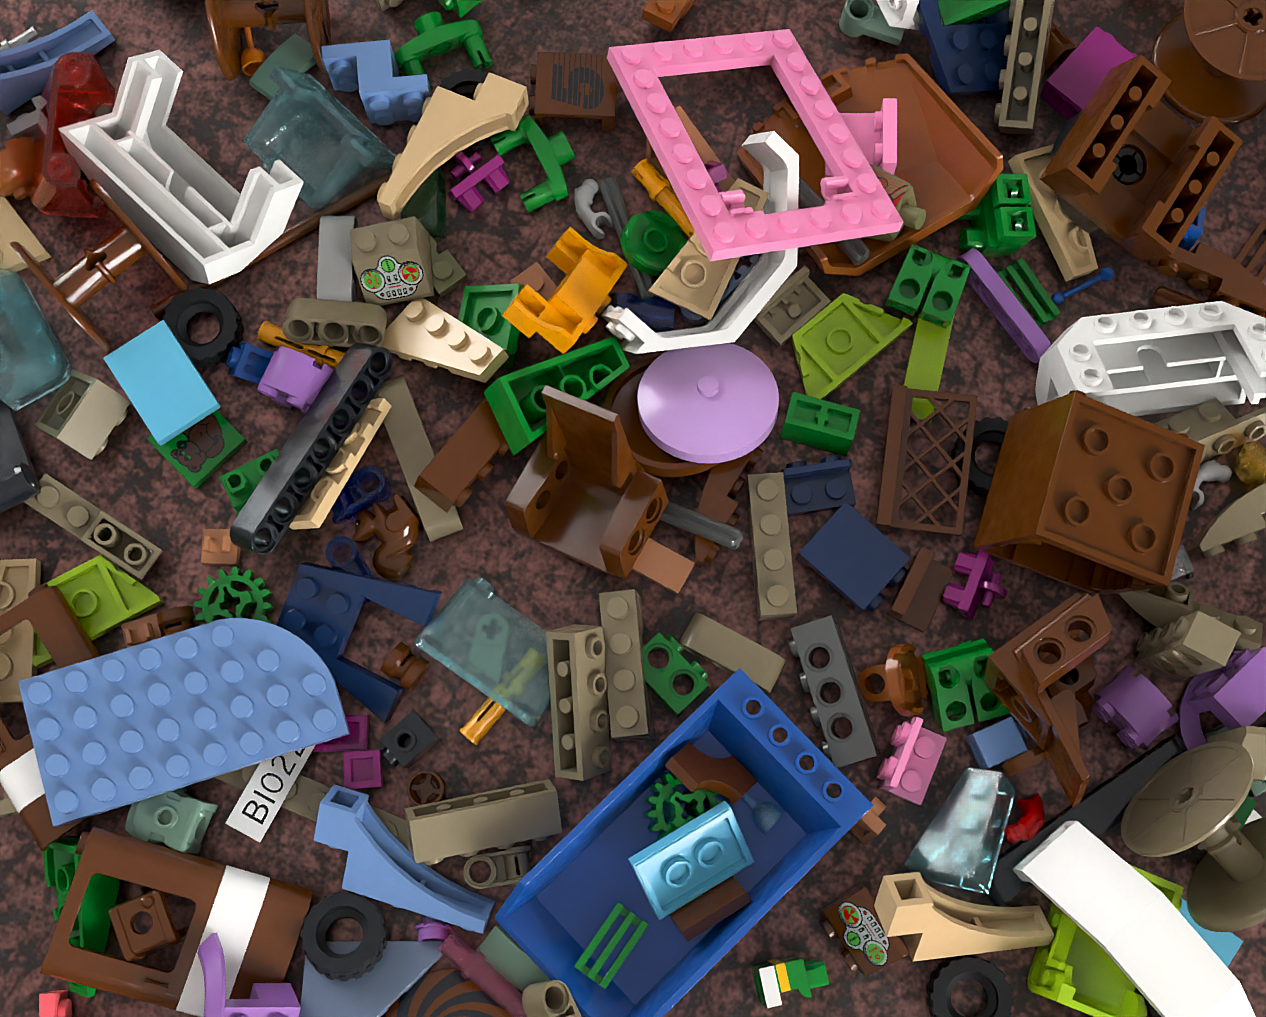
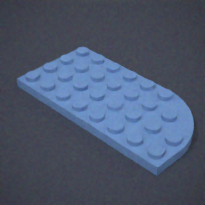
(176, 714)

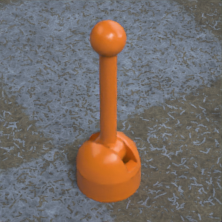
(251, 57)

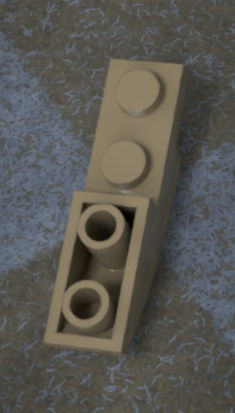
(1234, 523)
(94, 527)
(1177, 600)

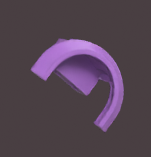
(1231, 693)
(265, 998)

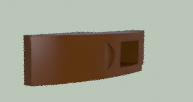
(1217, 272)
(715, 501)

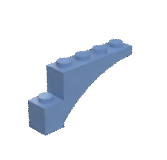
(28, 66)
(386, 870)

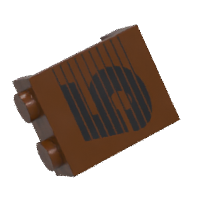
(573, 87)

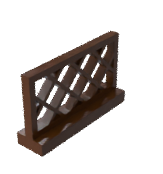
(895, 459)

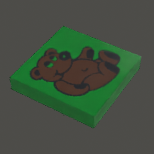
(202, 448)

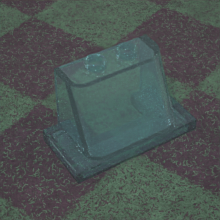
(314, 138)

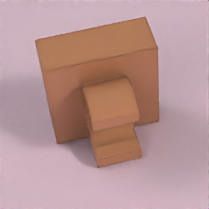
(219, 549)
(142, 630)
(870, 824)

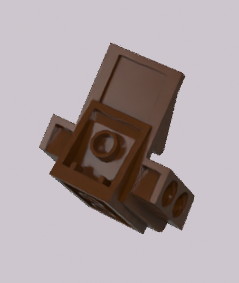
(586, 488)
(1027, 682)

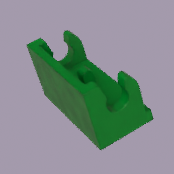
(968, 11)
(820, 424)

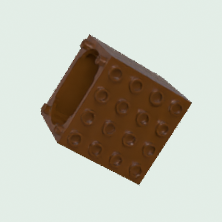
(1090, 496)

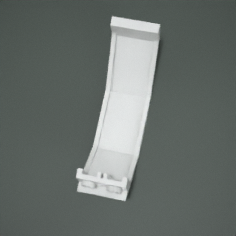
(773, 268)
(1133, 925)

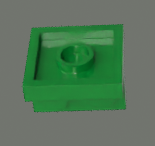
(483, 312)

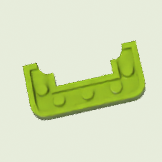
(1081, 973)

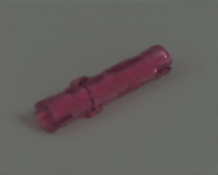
(481, 973)

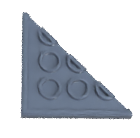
(375, 991)

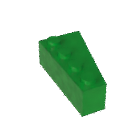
(518, 396)

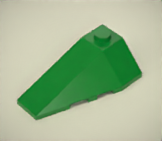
(93, 918)

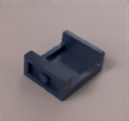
(854, 558)

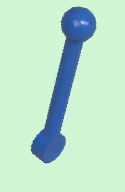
(1105, 275)

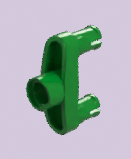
(438, 38)
(551, 153)

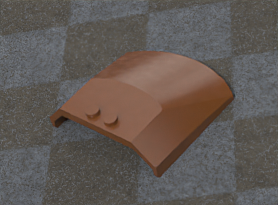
(936, 151)

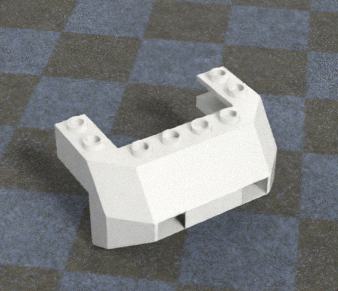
(169, 187)
(1159, 358)

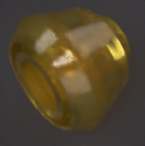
(1252, 463)

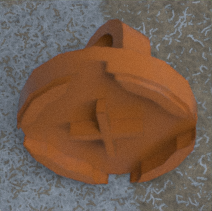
(903, 681)

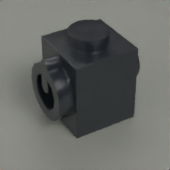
(408, 740)

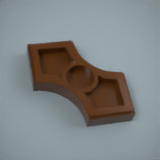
(719, 775)

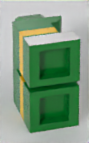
(787, 974)

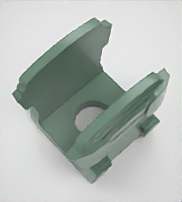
(171, 820)

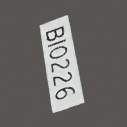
(267, 793)

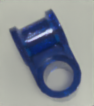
(354, 495)

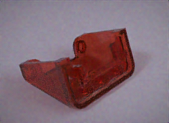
(70, 95)

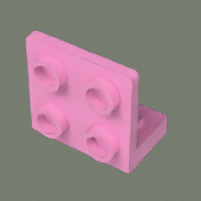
(875, 135)
(911, 762)

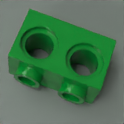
(661, 680)

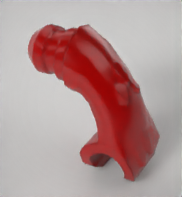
(1030, 823)

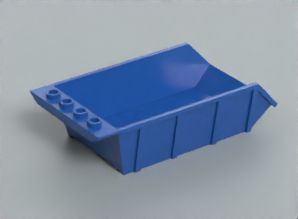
(586, 874)

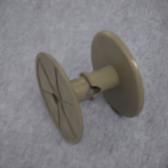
(1192, 805)

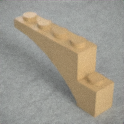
(446, 128)
(948, 927)

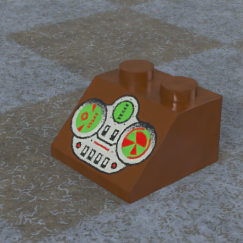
(859, 930)

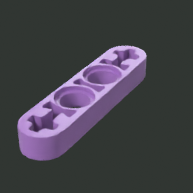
(1005, 306)

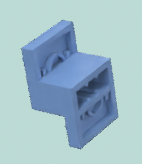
(376, 74)

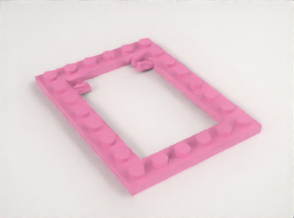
(737, 232)

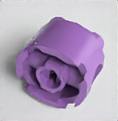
(293, 379)
(1134, 709)

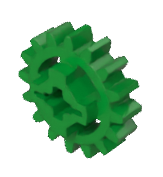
(227, 591)
(671, 801)

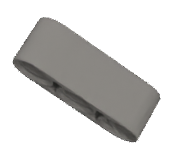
(335, 268)

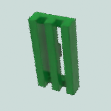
(1036, 288)
(629, 918)

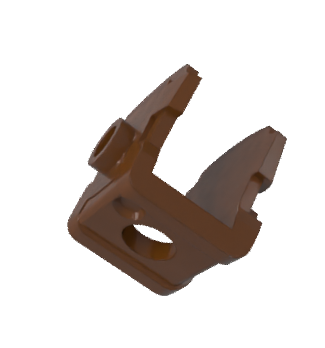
(161, 935)

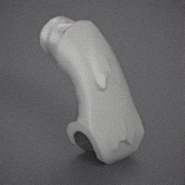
(583, 199)
(1208, 472)

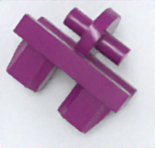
(490, 172)
(978, 570)

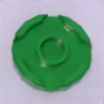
(651, 241)

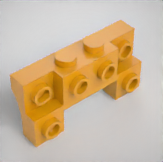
(576, 299)

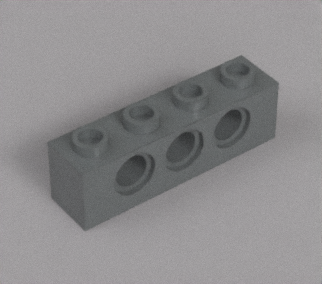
(828, 635)

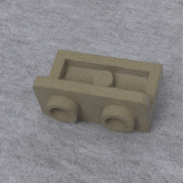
(791, 307)

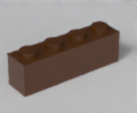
(463, 459)

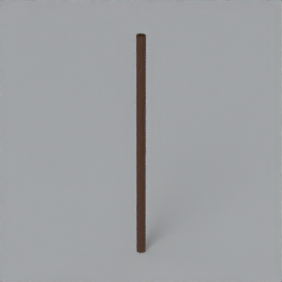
(292, 233)

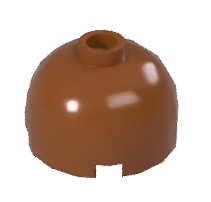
(16, 167)

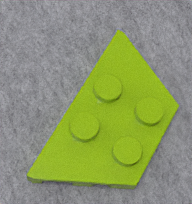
(842, 342)
(101, 600)

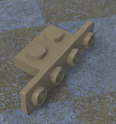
(1216, 427)

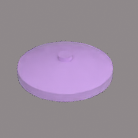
(708, 402)

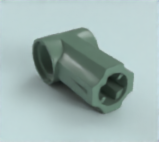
(871, 22)

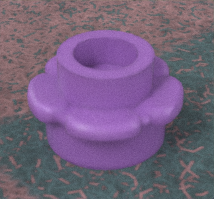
(432, 930)

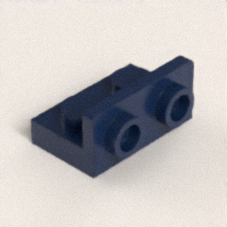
(818, 485)

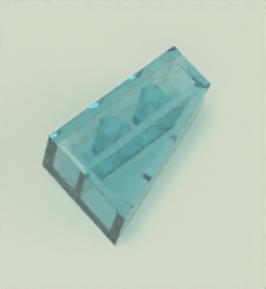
(966, 833)

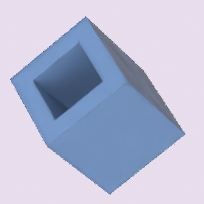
(997, 742)

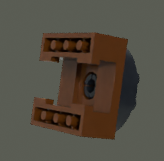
(1161, 159)

